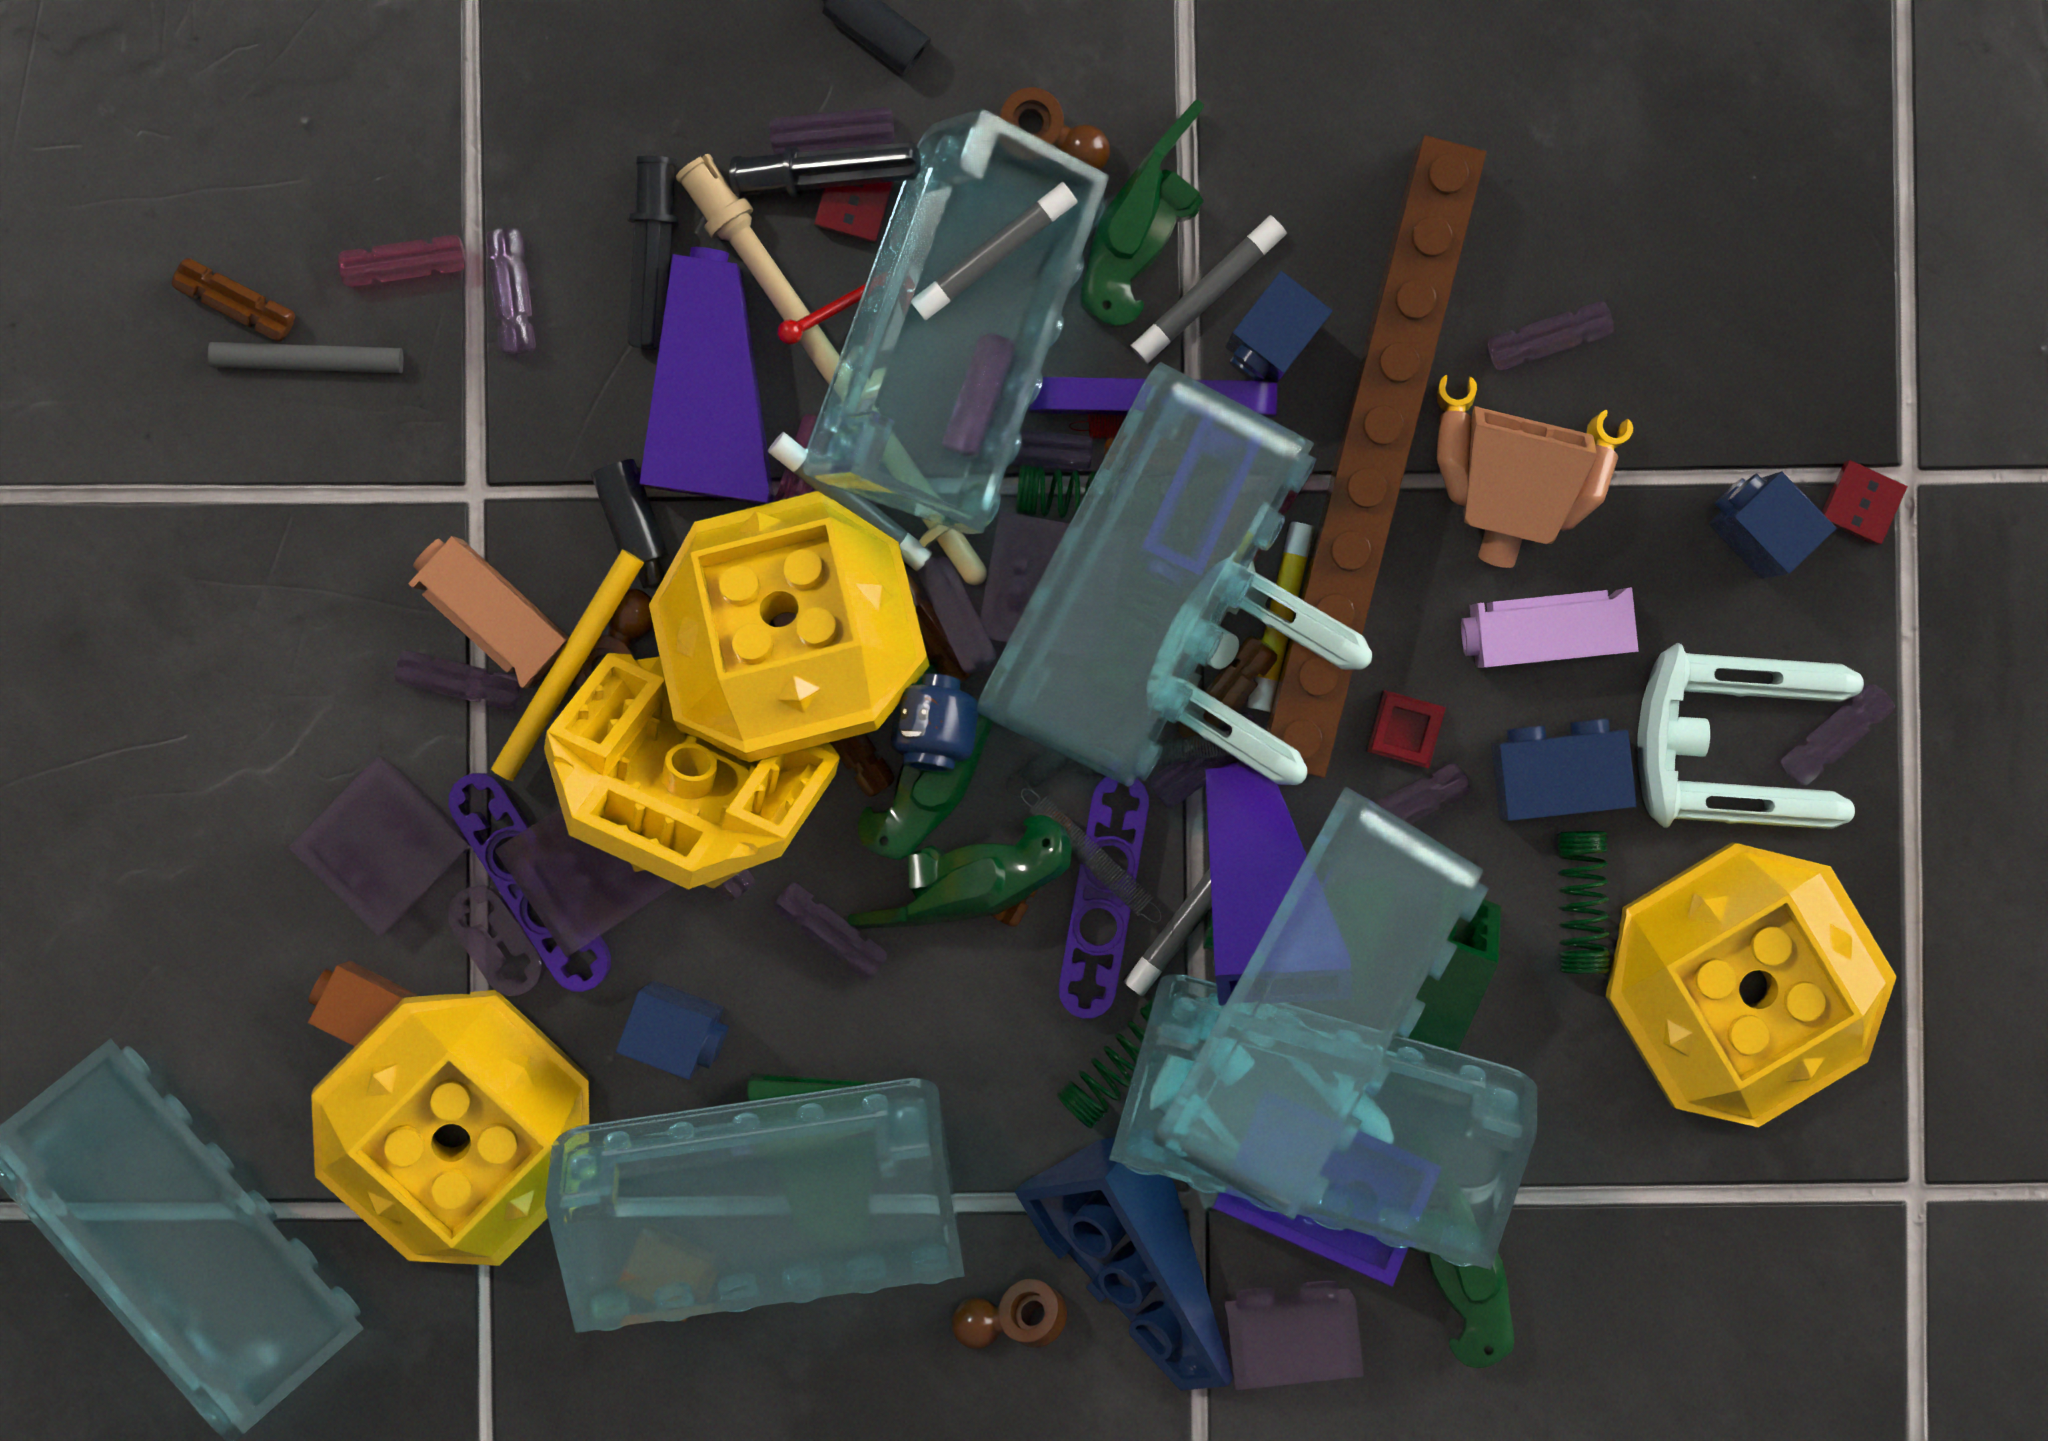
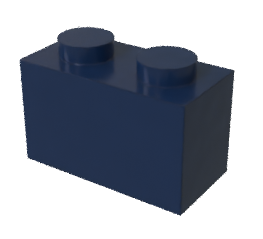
(1276, 330)
(1770, 523)
(1563, 773)
(673, 1030)

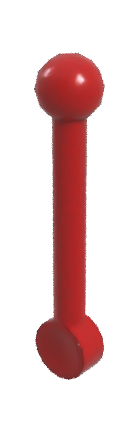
(791, 330)

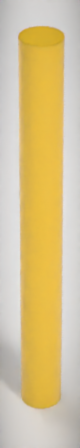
(567, 665)

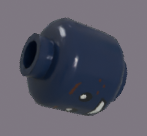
(934, 724)

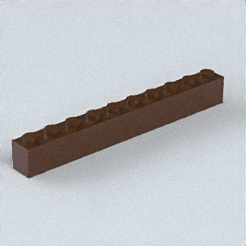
(1377, 435)

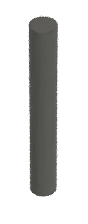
(305, 357)

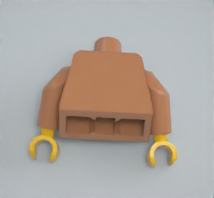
(1521, 473)

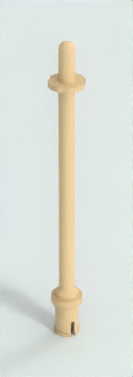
(731, 221)

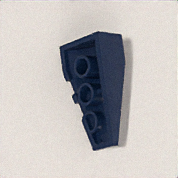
(1138, 1253)

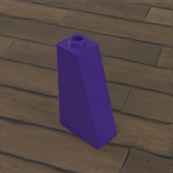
(706, 395)
(1251, 864)

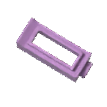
(1550, 628)

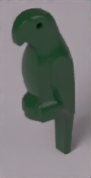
(1137, 230)
(920, 803)
(977, 878)
(1482, 1302)

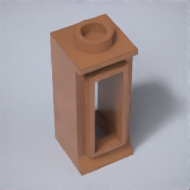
(488, 609)

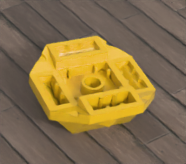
(796, 684)
(666, 796)
(1683, 971)
(433, 1066)

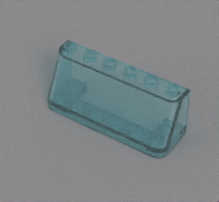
(904, 374)
(1146, 576)
(1321, 1006)
(1426, 1166)
(754, 1204)
(172, 1240)

